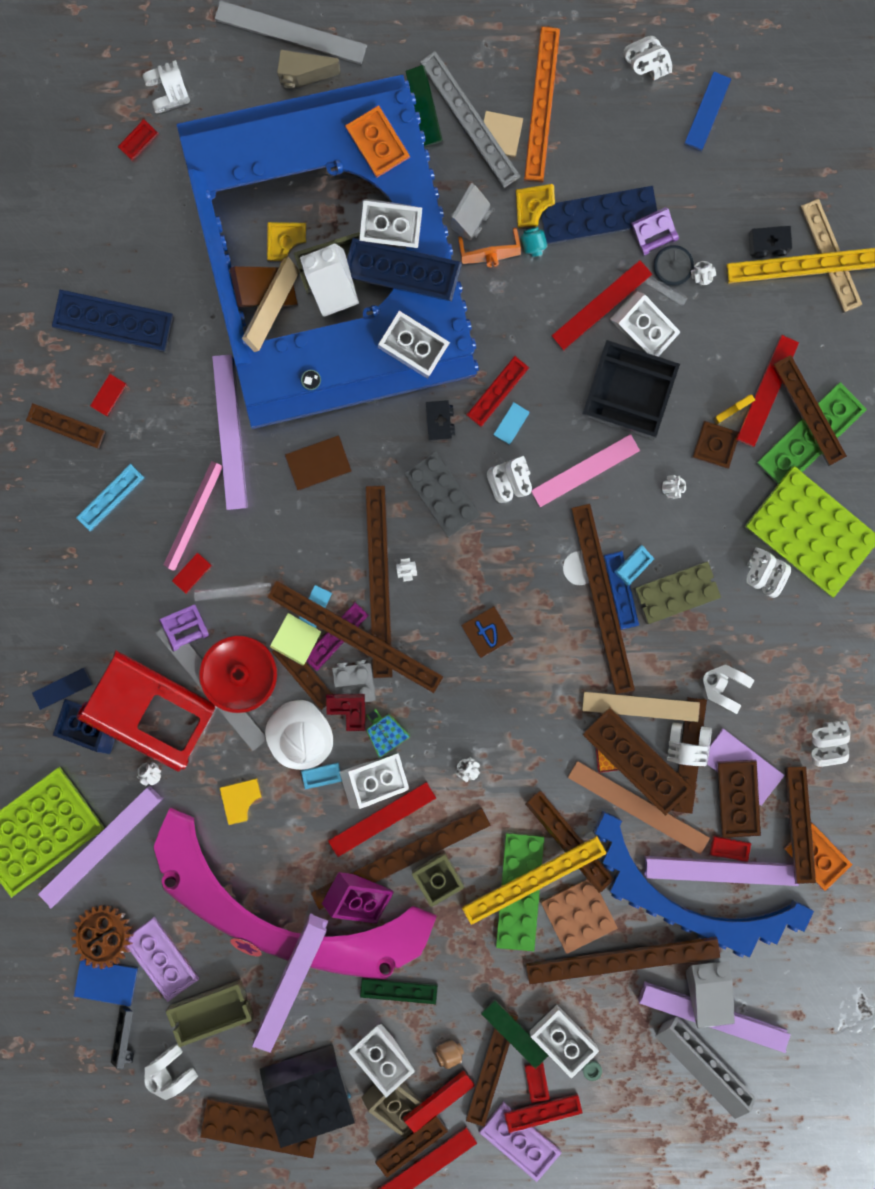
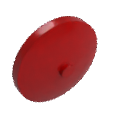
(238, 674)

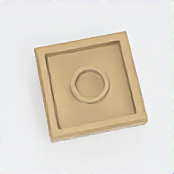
(505, 130)

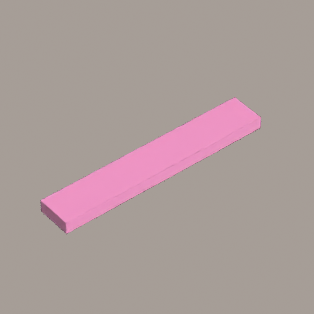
(585, 470)
(193, 515)

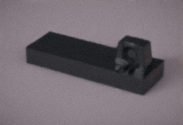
(120, 1053)

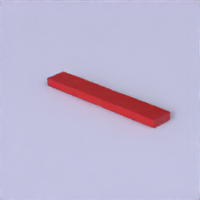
(601, 305)
(765, 394)
(382, 819)
(432, 1161)

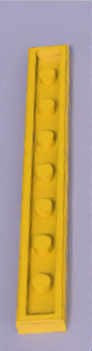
(801, 265)
(534, 880)

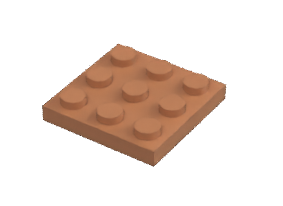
(578, 915)

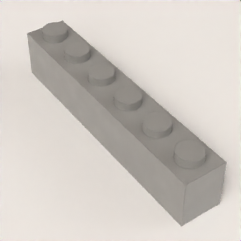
(706, 1067)

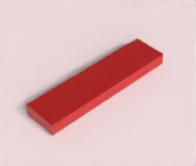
(497, 391)
(438, 1101)
(543, 1113)

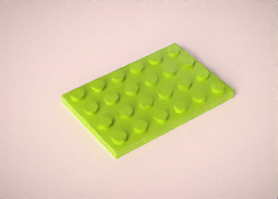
(812, 531)
(43, 830)

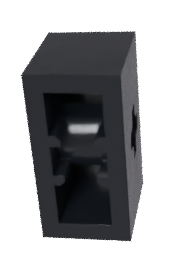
(779, 235)
(434, 410)

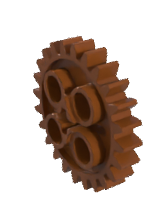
(94, 922)

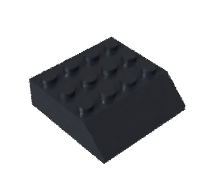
(631, 389)
(306, 1096)

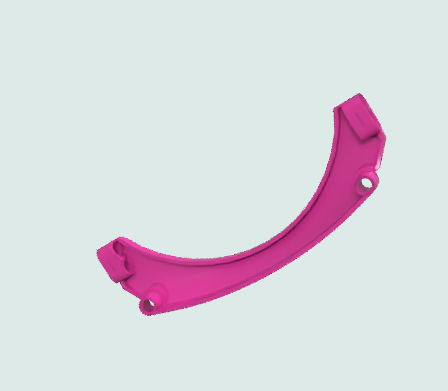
(202, 894)

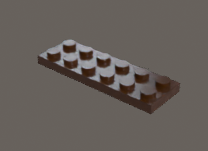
(637, 761)
(248, 1127)

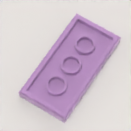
(728, 748)
(161, 959)
(524, 1147)

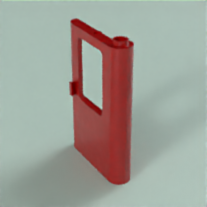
(123, 699)

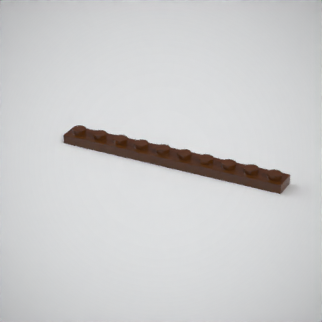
(378, 572)
(602, 599)
(355, 636)
(415, 851)
(623, 960)

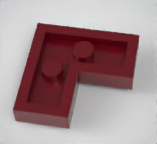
(350, 705)

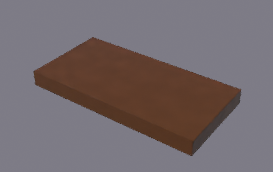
(252, 283)
(739, 798)

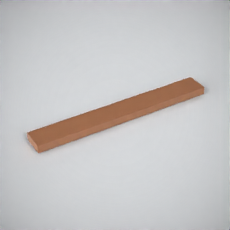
(638, 807)

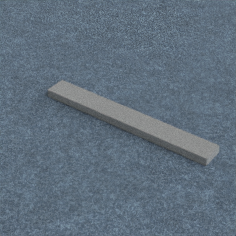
(290, 32)
(470, 119)
(240, 721)

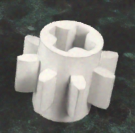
(703, 273)
(674, 486)
(406, 569)
(468, 769)
(149, 773)

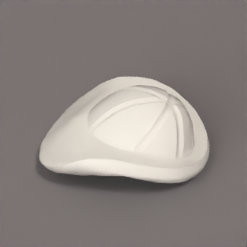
(299, 735)

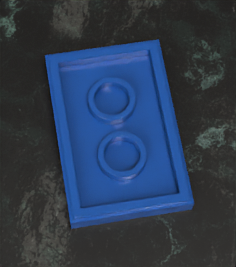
(106, 985)

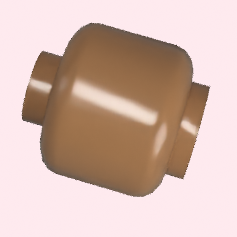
(449, 1054)

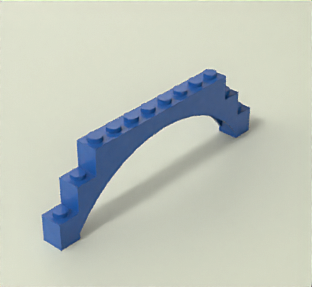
(735, 933)

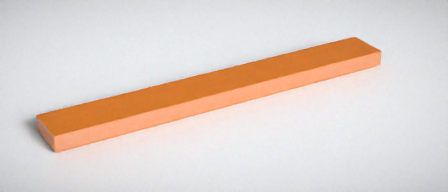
(542, 104)

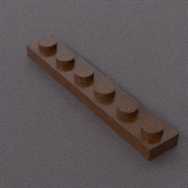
(809, 410)
(689, 773)
(800, 825)
(567, 838)
(488, 1078)

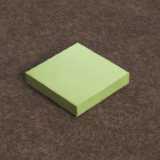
(295, 639)

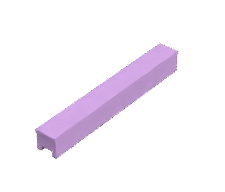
(230, 432)
(100, 846)
(719, 870)
(290, 983)
(744, 1026)

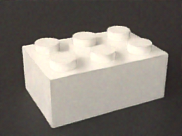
(413, 344)
(564, 1041)

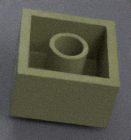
(438, 879)

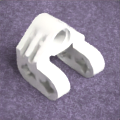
(655, 60)
(173, 84)
(510, 479)
(766, 568)
(722, 674)
(834, 741)
(687, 753)
(159, 1080)

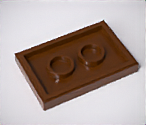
(318, 463)

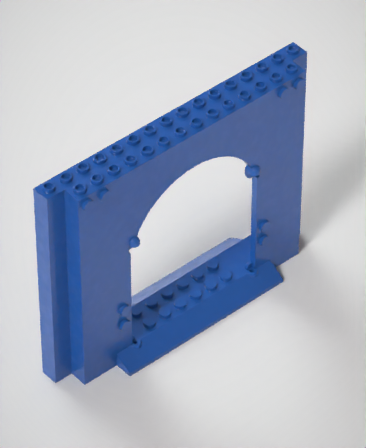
(300, 138)

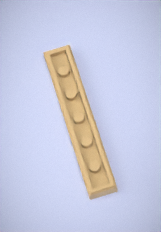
(826, 243)
(271, 304)
(641, 706)

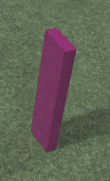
(329, 644)

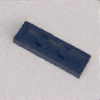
(62, 688)

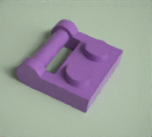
(652, 225)
(182, 621)

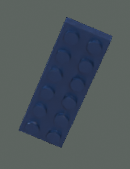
(597, 214)
(403, 269)
(112, 320)

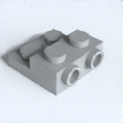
(355, 679)

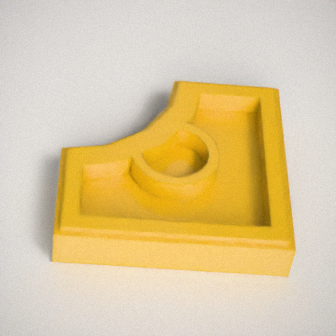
(532, 203)
(283, 238)
(733, 409)
(238, 799)

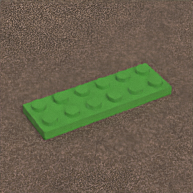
(798, 446)
(519, 920)

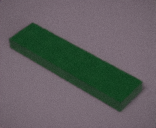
(424, 105)
(398, 990)
(514, 1033)

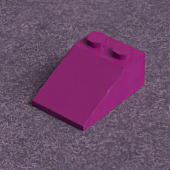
(356, 899)

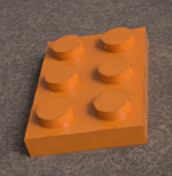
(377, 141)
(827, 859)

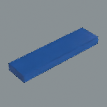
(707, 111)
(621, 592)

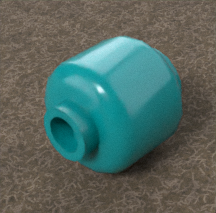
(533, 241)

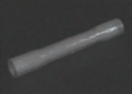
(672, 294)
(210, 594)

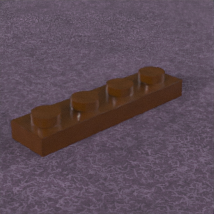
(65, 426)
(306, 679)
(411, 1146)

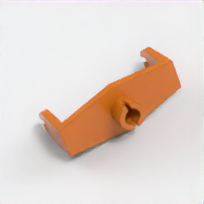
(490, 254)

